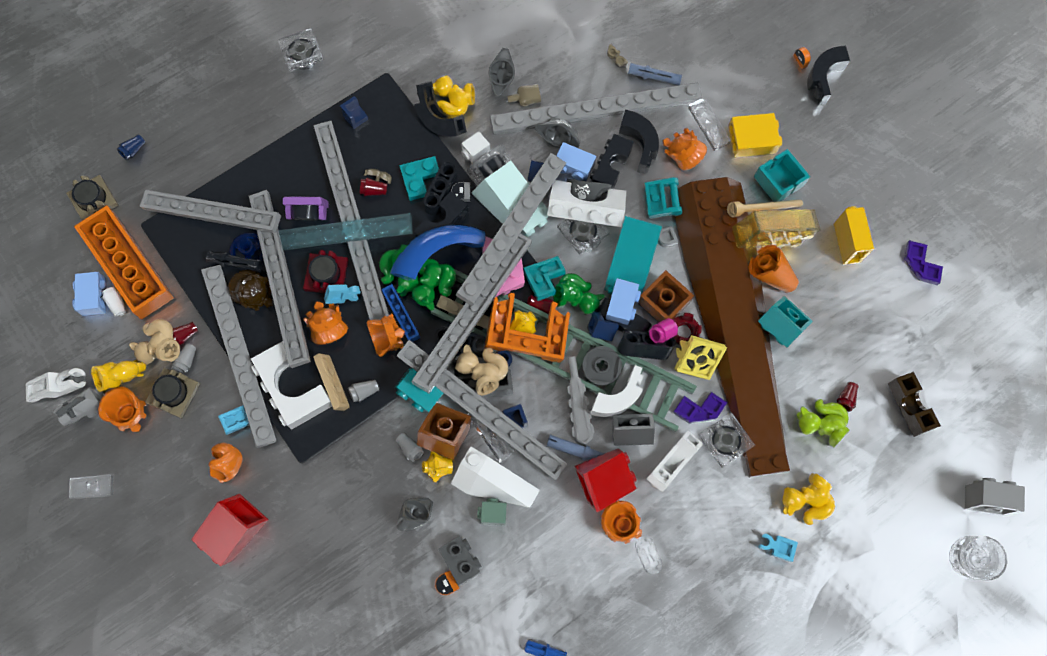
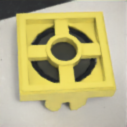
(700, 356)

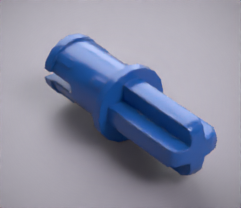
(542, 650)

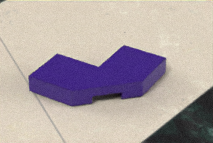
(924, 271)
(694, 413)

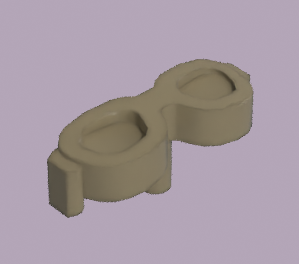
(614, 54)
(379, 174)

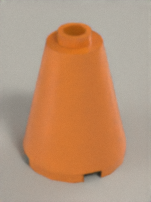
(773, 269)

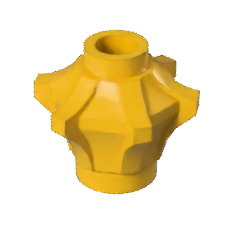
(523, 322)
(437, 466)

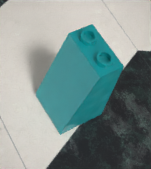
(633, 253)

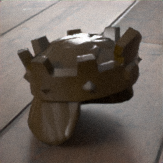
(250, 290)

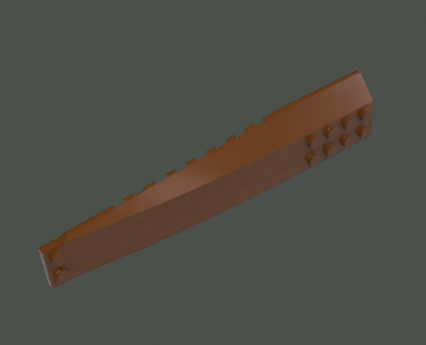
(730, 308)

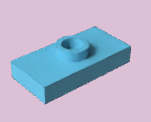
(234, 420)

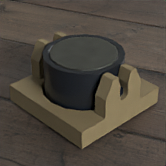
(90, 196)
(171, 392)

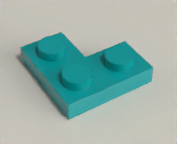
(415, 173)
(541, 274)

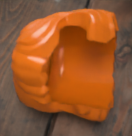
(227, 462)

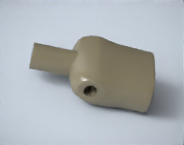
(526, 95)

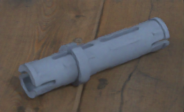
(674, 78)
(572, 448)

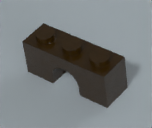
(906, 393)

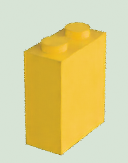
(754, 135)
(853, 235)

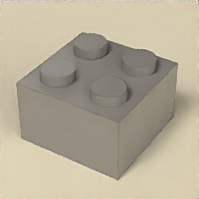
(995, 497)

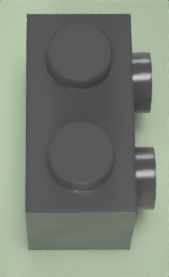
(633, 429)
(459, 560)

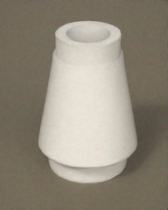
(114, 301)

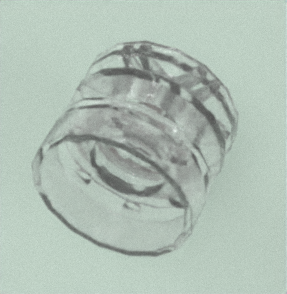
(989, 559)

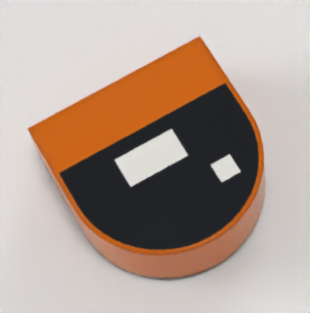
(802, 57)
(446, 584)

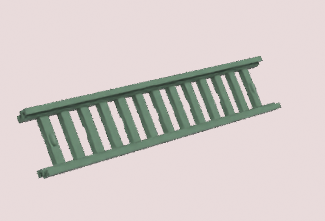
(573, 332)

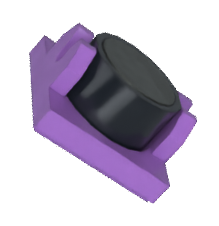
(305, 208)

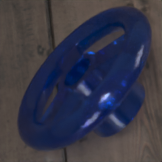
(243, 242)

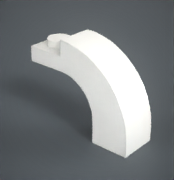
(674, 461)

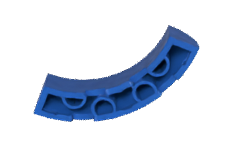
(422, 247)

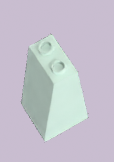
(503, 191)

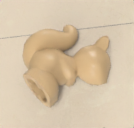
(161, 343)
(487, 373)

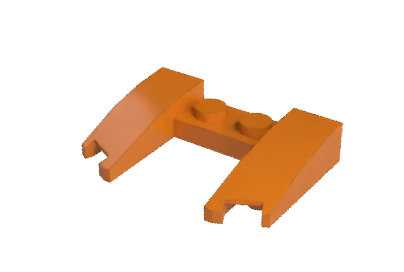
(548, 347)

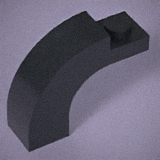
(829, 61)
(434, 117)
(645, 133)

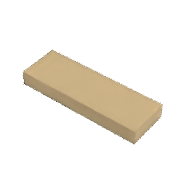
(331, 382)

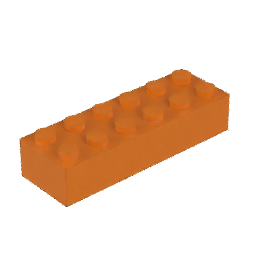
(124, 262)

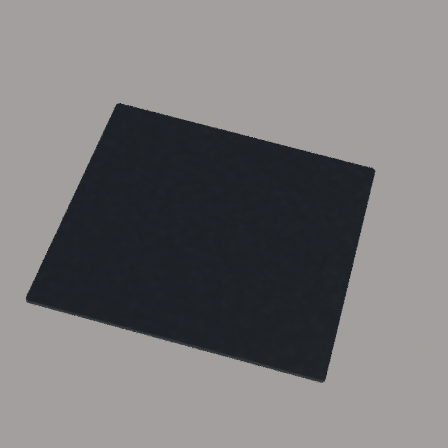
(297, 169)

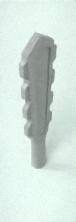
(580, 415)

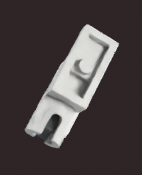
(55, 384)

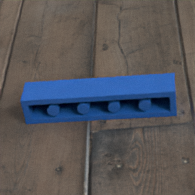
(400, 313)

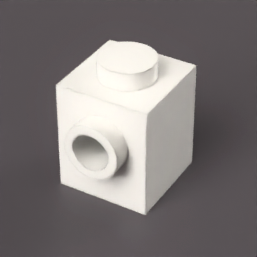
(475, 147)

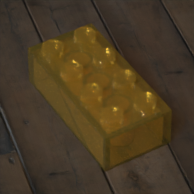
(776, 228)

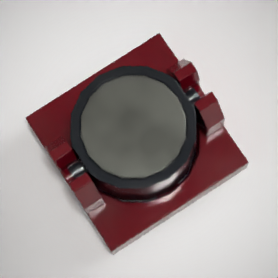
(324, 271)

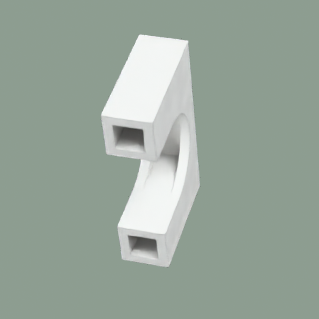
(606, 212)
(292, 409)

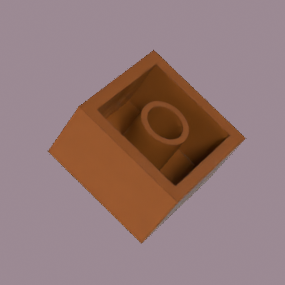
(665, 297)
(444, 431)

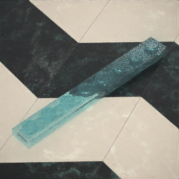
(346, 231)

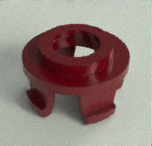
(688, 320)

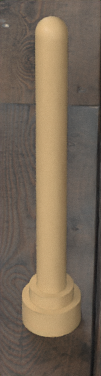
(736, 209)

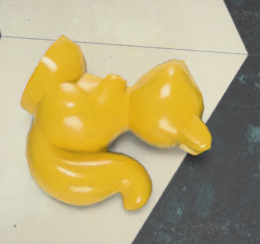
(458, 98)
(112, 374)
(815, 494)

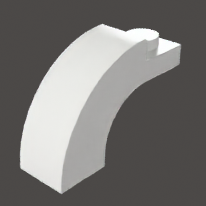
(615, 404)

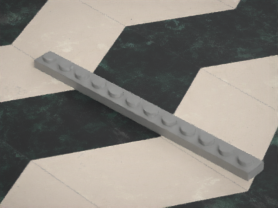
(597, 107)
(348, 211)

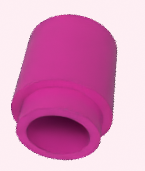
(663, 331)

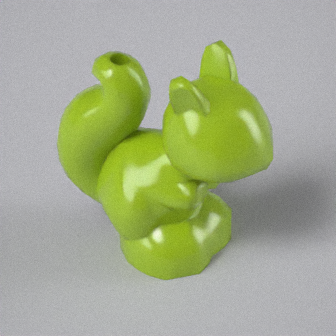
(832, 424)

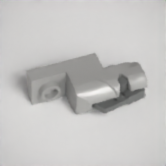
(81, 405)

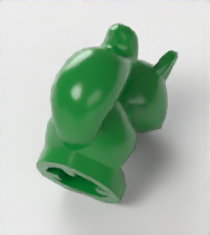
(386, 264)
(433, 275)
(576, 291)

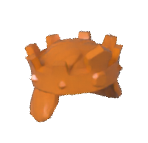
(685, 149)
(325, 324)
(385, 334)
(122, 409)
(621, 522)

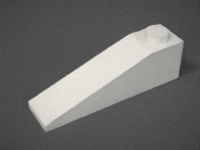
(486, 478)

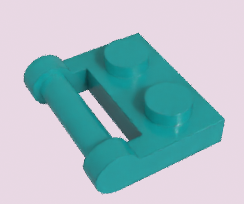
(657, 200)

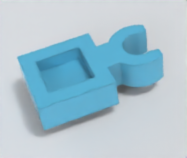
(339, 293)
(781, 547)

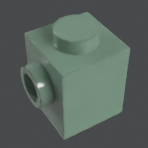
(492, 512)

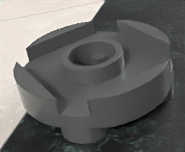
(611, 359)

